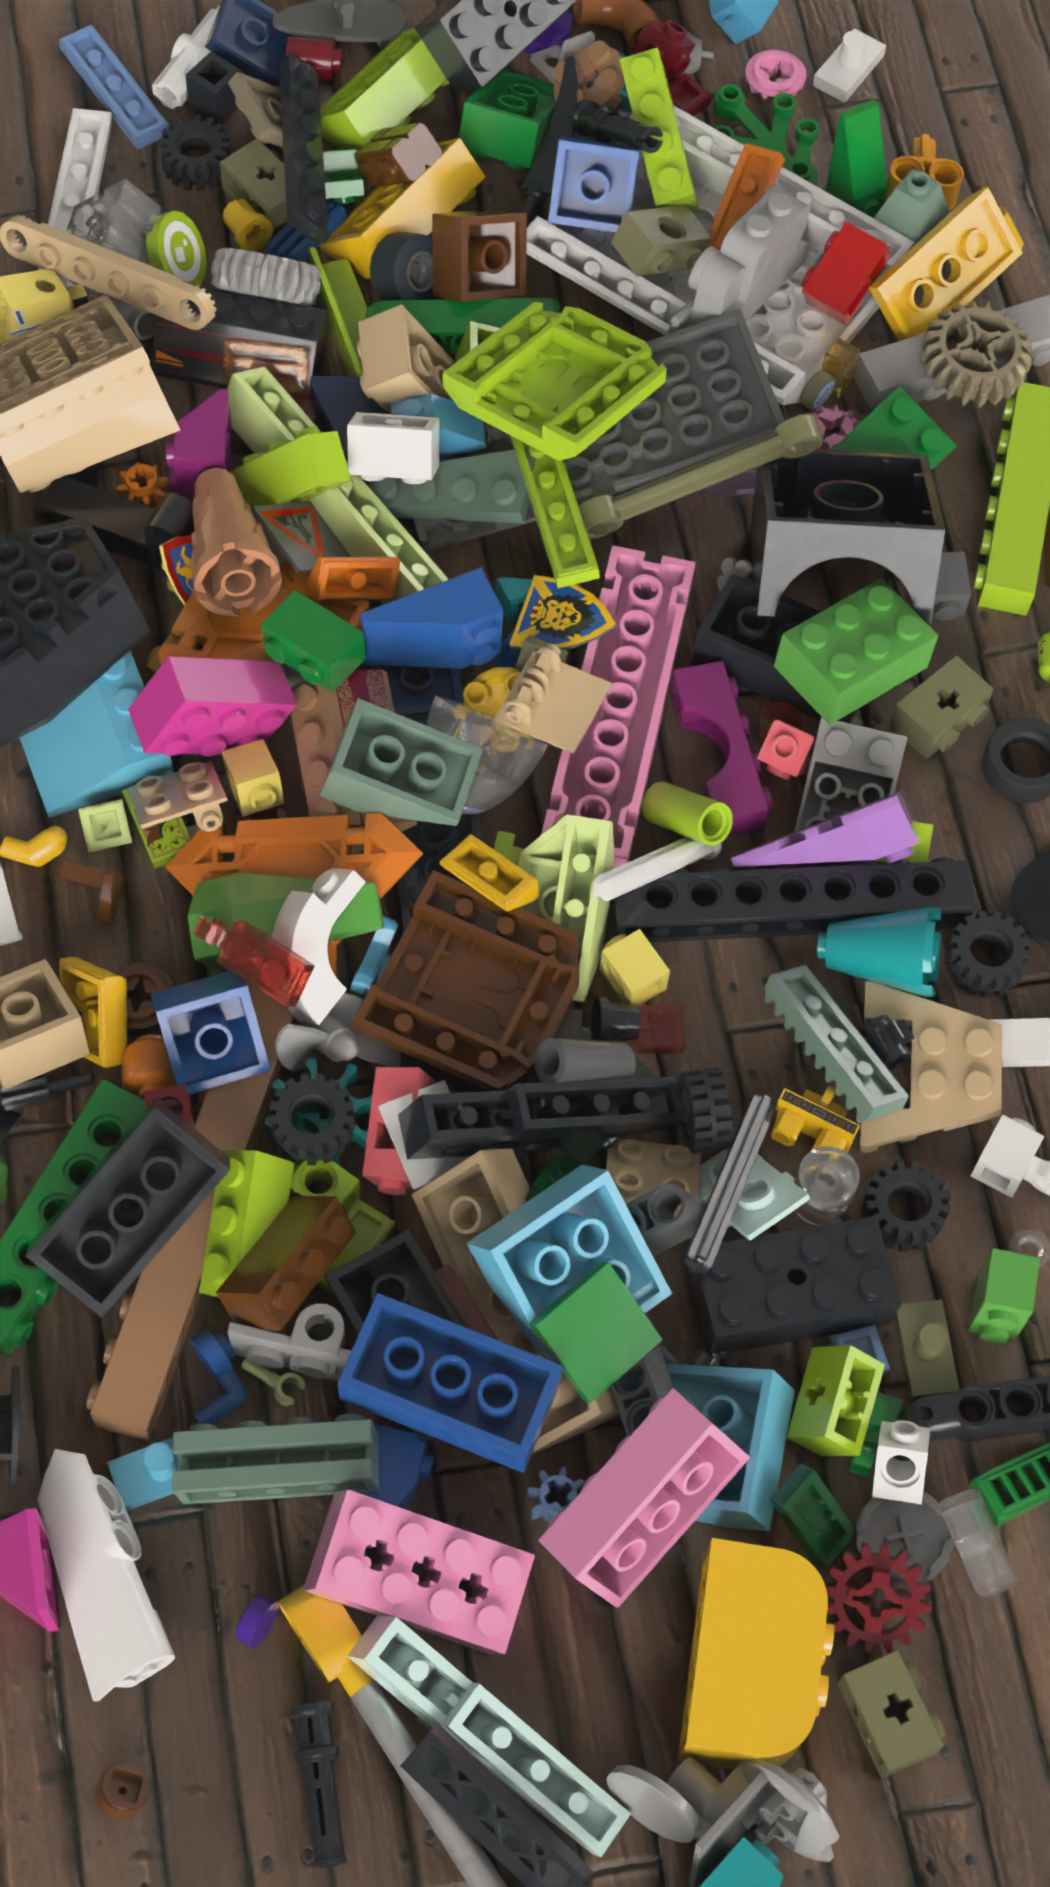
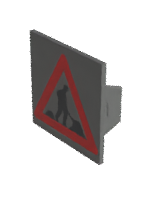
(298, 534)

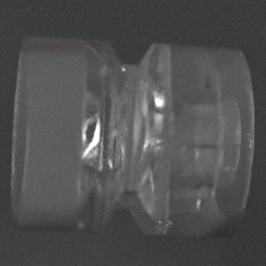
(831, 1182)

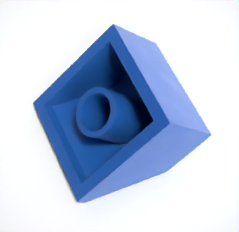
(211, 1031)

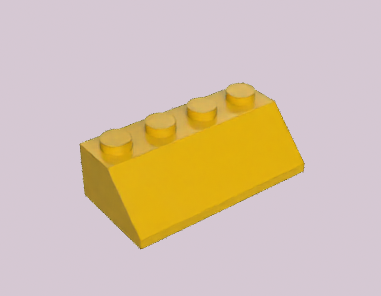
(405, 206)

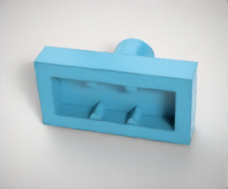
(145, 1474)

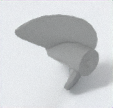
(332, 1038)

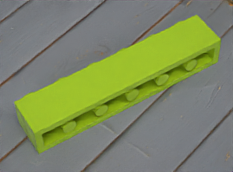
(1020, 506)

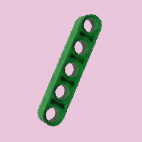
(449, 319)

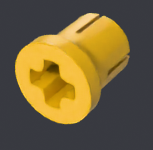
(250, 228)

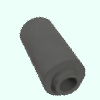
(583, 1060)

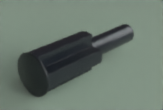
(38, 1090)

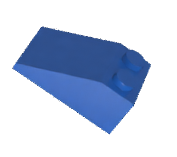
(436, 627)

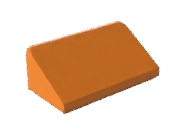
(353, 578)

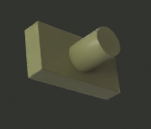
(926, 1349)

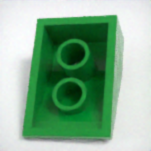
(508, 119)
(899, 428)

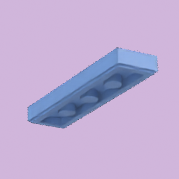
(114, 86)

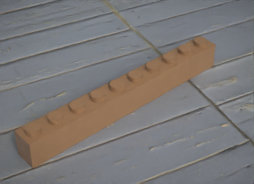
(167, 1293)

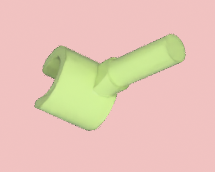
(275, 1380)

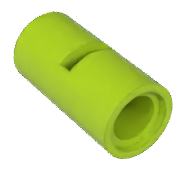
(687, 813)

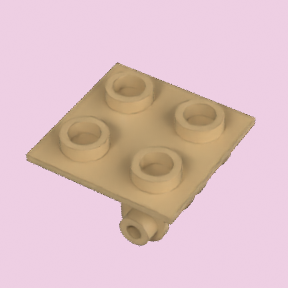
(553, 700)
(189, 790)
(646, 1165)

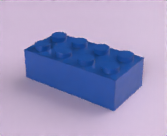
(450, 1382)

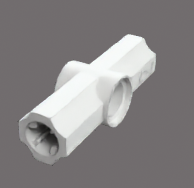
(187, 52)

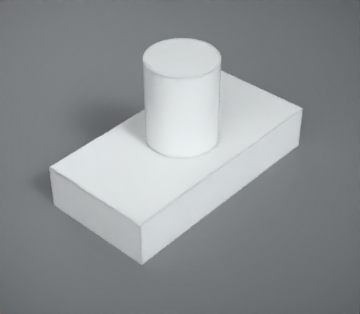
(849, 65)

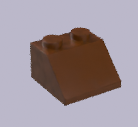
(479, 255)

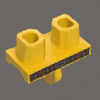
(815, 1117)

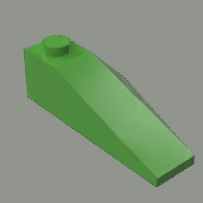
(259, 900)

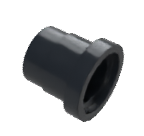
(614, 1020)

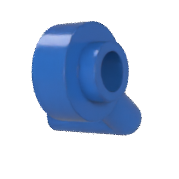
(214, 1354)

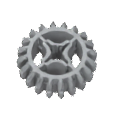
(265, 276)

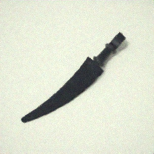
(541, 175)

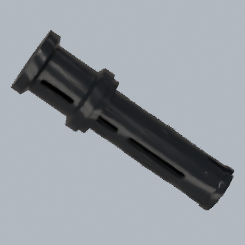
(607, 125)
(317, 1758)

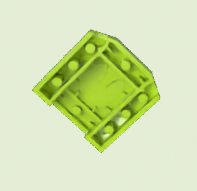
(554, 379)

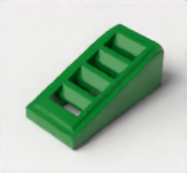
(985, 1483)

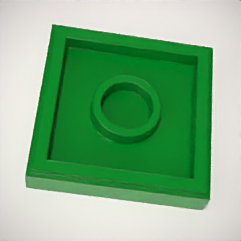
(596, 1331)

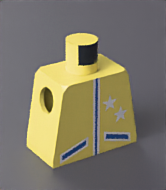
(33, 300)

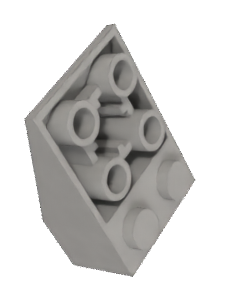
(849, 770)

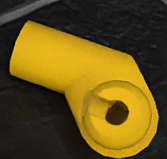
(37, 850)

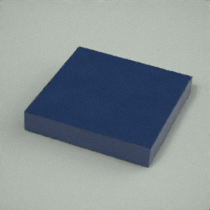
(248, 39)

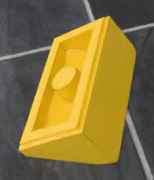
(491, 874)

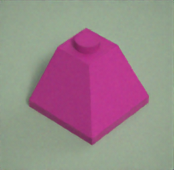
(27, 1568)

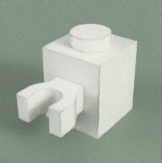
(1012, 1157)

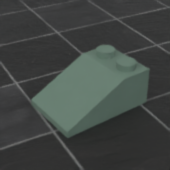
(400, 768)

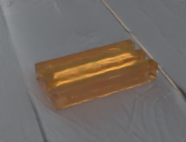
(230, 362)

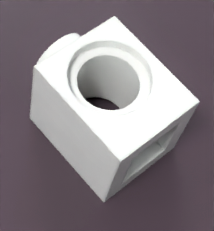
(897, 1478)

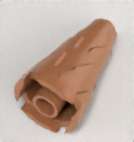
(230, 551)

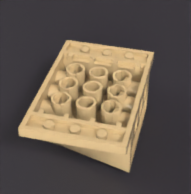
(76, 395)

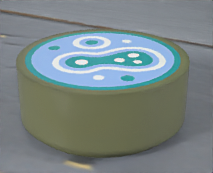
(817, 390)

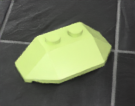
(565, 865)

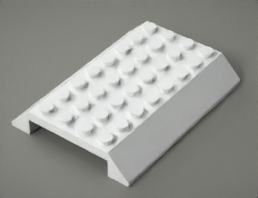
(785, 328)

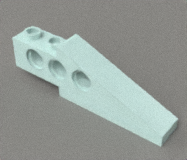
(488, 1732)

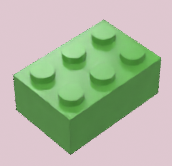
(855, 651)

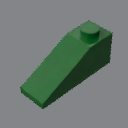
(858, 160)

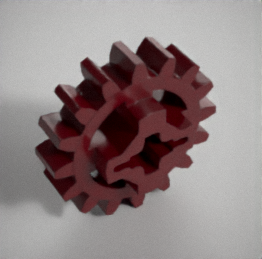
(899, 1604)

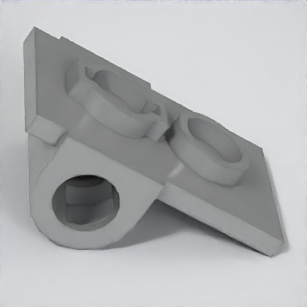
(301, 1350)

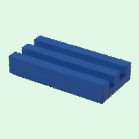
(294, 245)

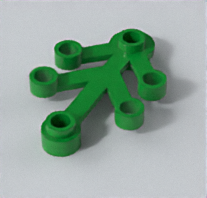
(730, 106)

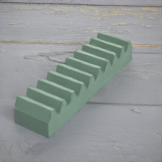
(835, 1044)

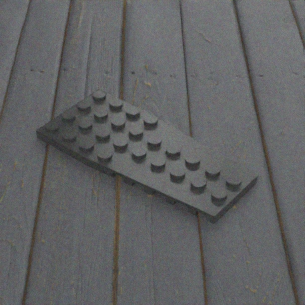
(708, 405)

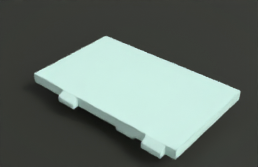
(764, 1199)

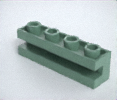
(276, 1460)

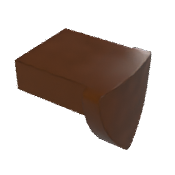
(107, 882)

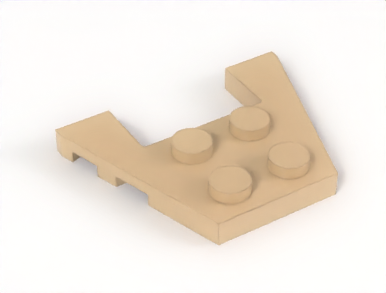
(952, 1068)

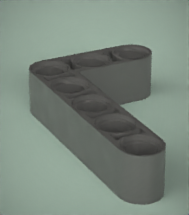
(660, 1231)

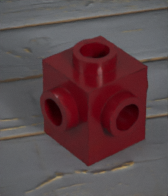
(671, 43)

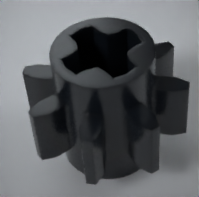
(888, 1040)

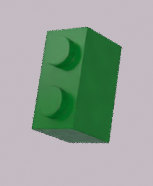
(313, 641)

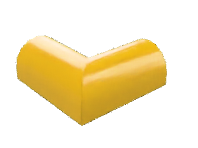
(103, 1006)

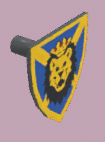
(561, 615)

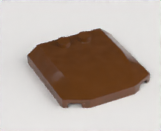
(472, 986)

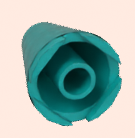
(887, 949)

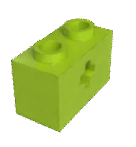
(835, 1401)

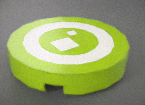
(177, 247)

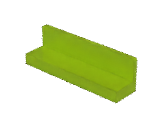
(344, 308)

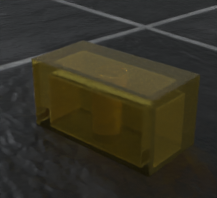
(841, 363)

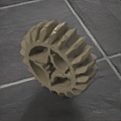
(970, 367)

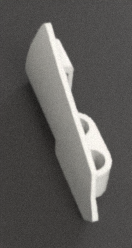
(95, 1564)

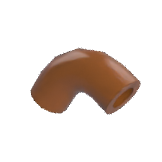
(621, 15)

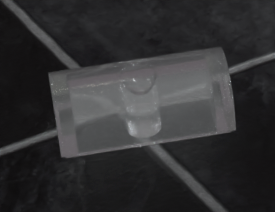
(978, 1543)

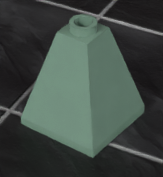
(914, 207)

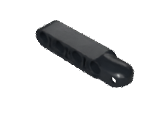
(989, 1400)

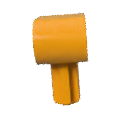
(924, 159)

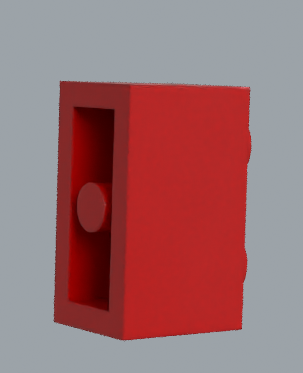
(845, 272)

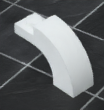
(305, 929)

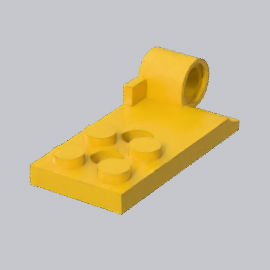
(976, 241)

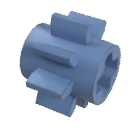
(560, 1486)

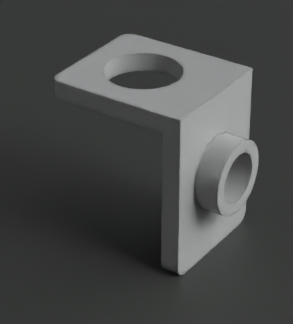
(568, 48)

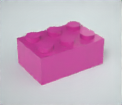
(210, 705)

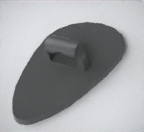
(343, 20)

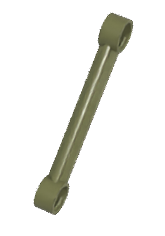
(790, 440)

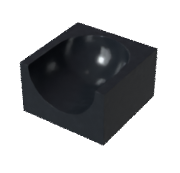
(846, 507)

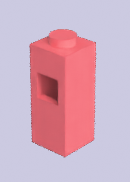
(381, 1159)

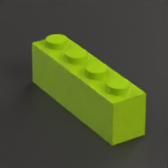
(653, 106)

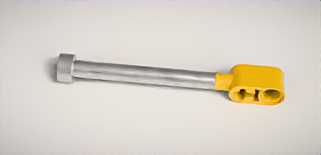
(328, 1638)

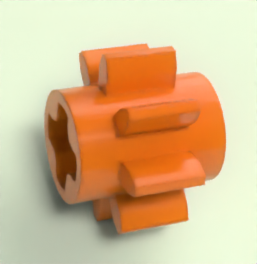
(143, 484)

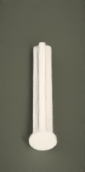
(651, 867)

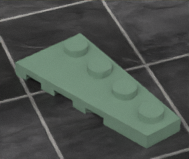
(463, 489)

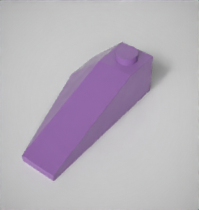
(856, 835)

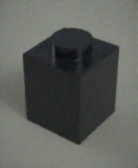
(209, 88)

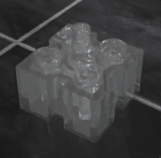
(116, 221)

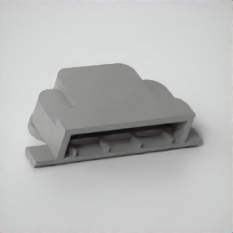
(752, 263)

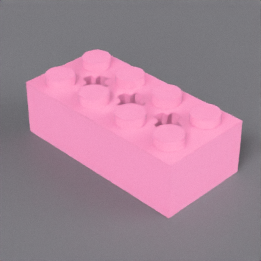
(643, 1498)
(447, 1555)

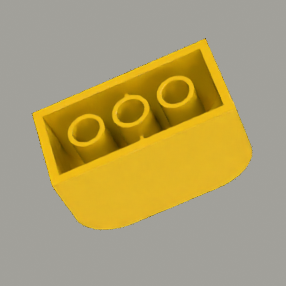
(755, 1656)

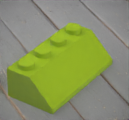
(382, 93)

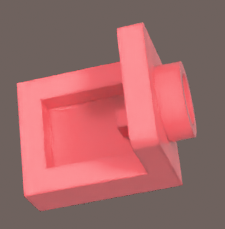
(786, 750)

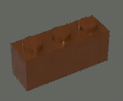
(286, 1262)

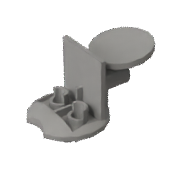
(719, 1813)

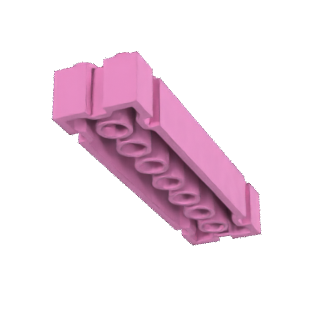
(615, 756)

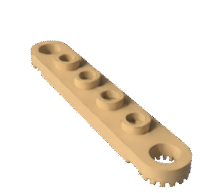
(107, 272)

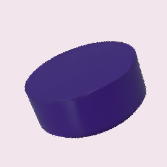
(257, 1620)

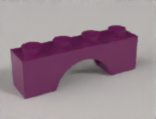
(706, 704)

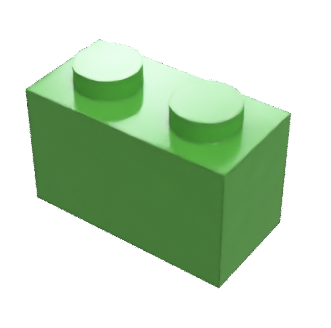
(1003, 1296)

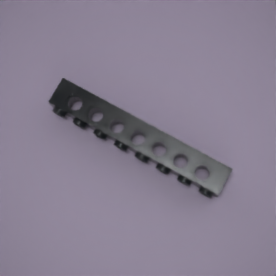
(773, 915)

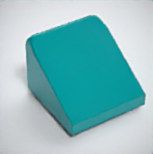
(512, 595)

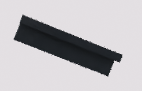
(493, 1813)

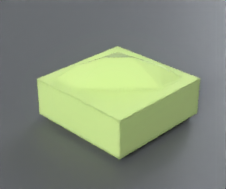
(105, 826)

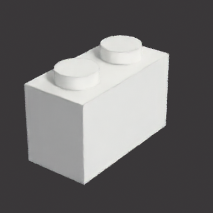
(393, 447)

